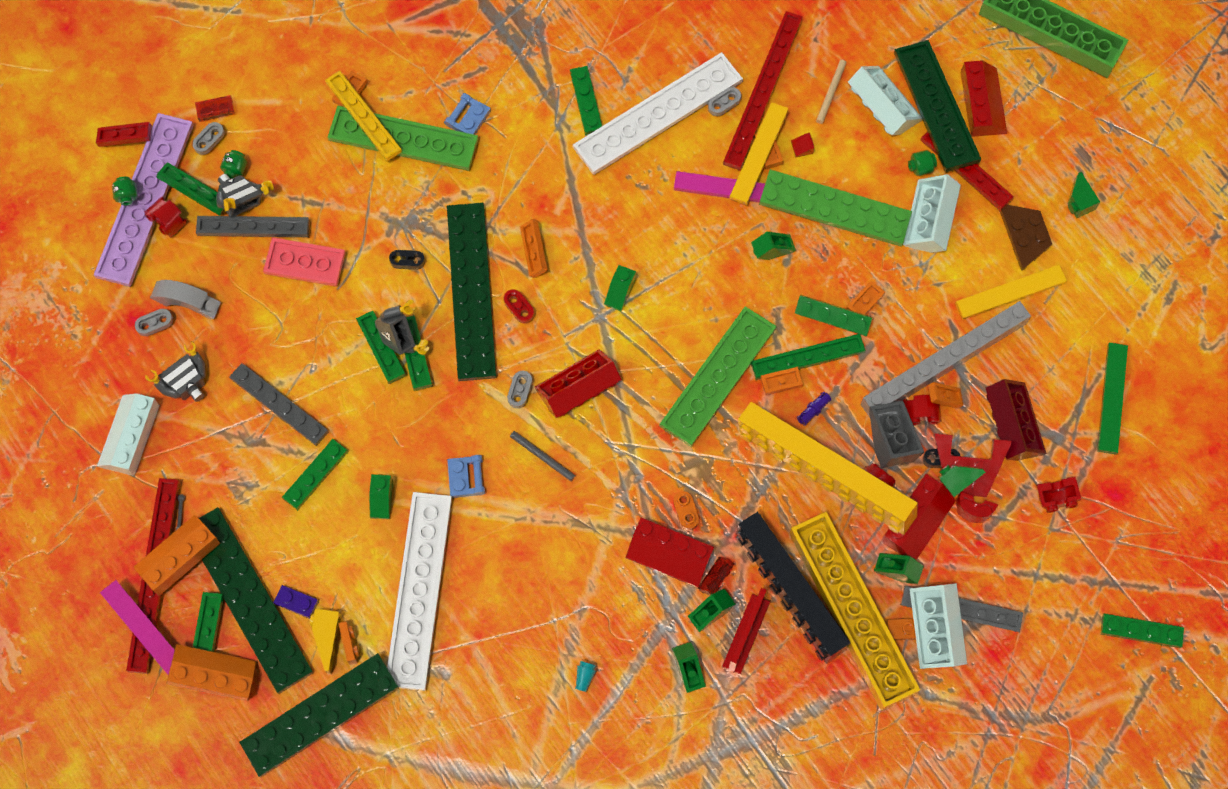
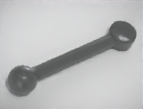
(181, 498)

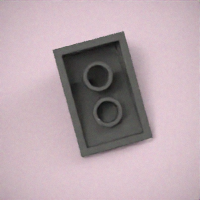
(894, 435)

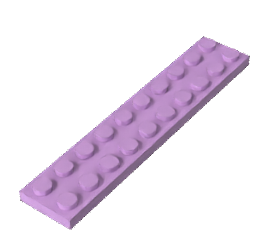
(132, 228)

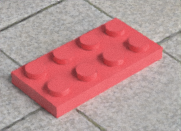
(304, 261)

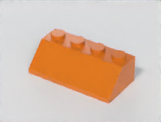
(176, 555)
(211, 672)

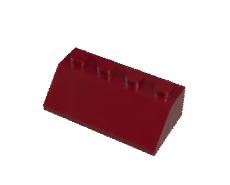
(1015, 419)

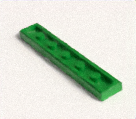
(809, 355)
(1112, 398)

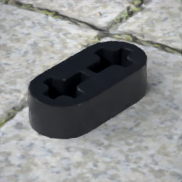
(407, 258)
(927, 462)

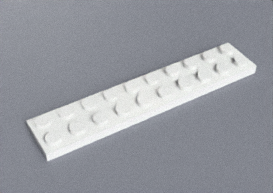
(656, 113)
(419, 590)

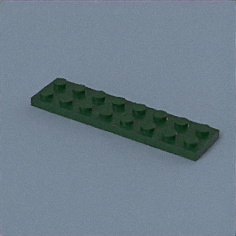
(937, 106)
(319, 715)

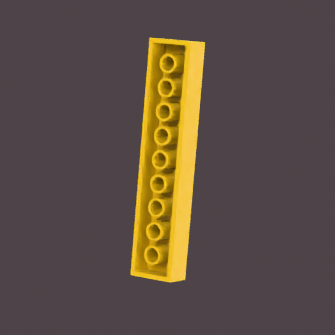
(828, 469)
(854, 611)

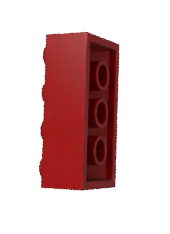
(983, 99)
(578, 383)
(933, 506)
(669, 552)

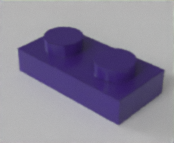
(296, 602)

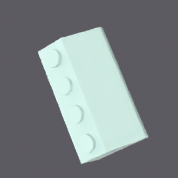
(884, 100)
(932, 214)
(129, 434)
(938, 626)

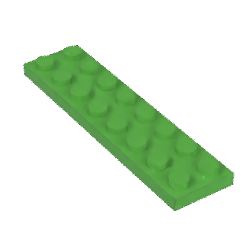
(415, 139)
(835, 207)
(717, 376)

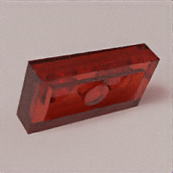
(214, 108)
(716, 575)

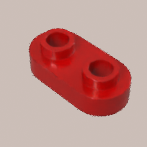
(519, 307)

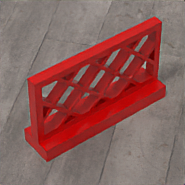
(746, 633)

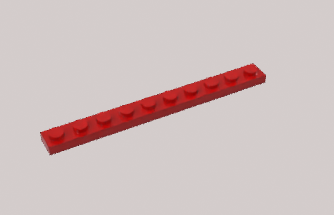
(762, 91)
(148, 600)

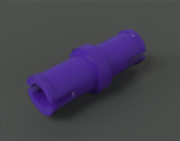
(813, 408)

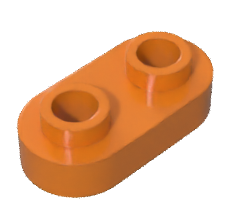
(686, 509)

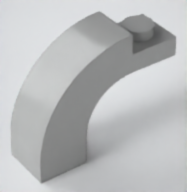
(181, 294)

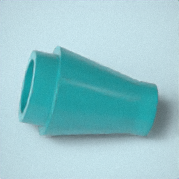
(585, 674)

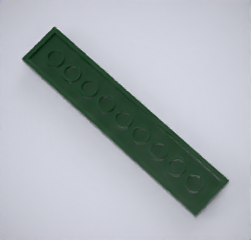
(471, 292)
(253, 607)

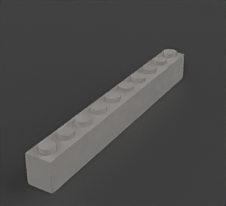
(949, 357)

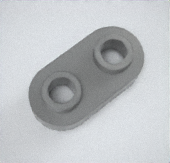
(723, 102)
(207, 138)
(154, 322)
(519, 390)

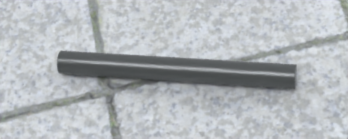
(543, 456)

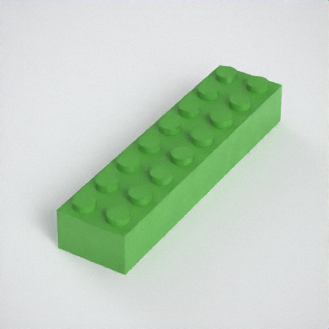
(1059, 31)

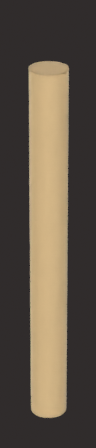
(831, 91)

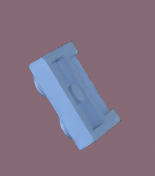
(472, 119)
(460, 479)

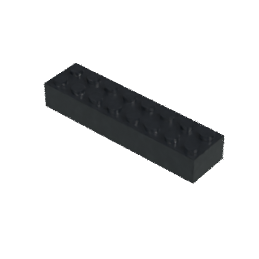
(792, 588)

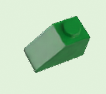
(1082, 197)
(772, 245)
(620, 288)
(959, 477)
(380, 496)
(899, 568)
(711, 609)
(688, 667)

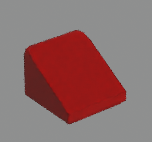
(803, 145)

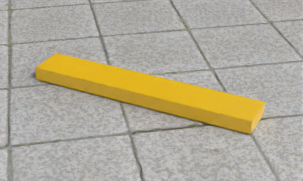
(363, 116)
(759, 153)
(1010, 292)

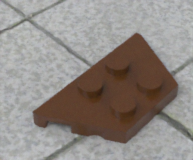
(1026, 233)

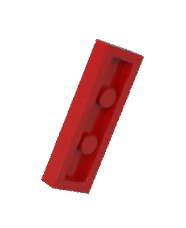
(123, 134)

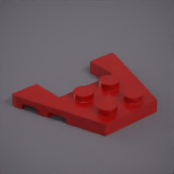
(991, 466)

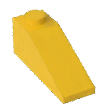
(326, 632)

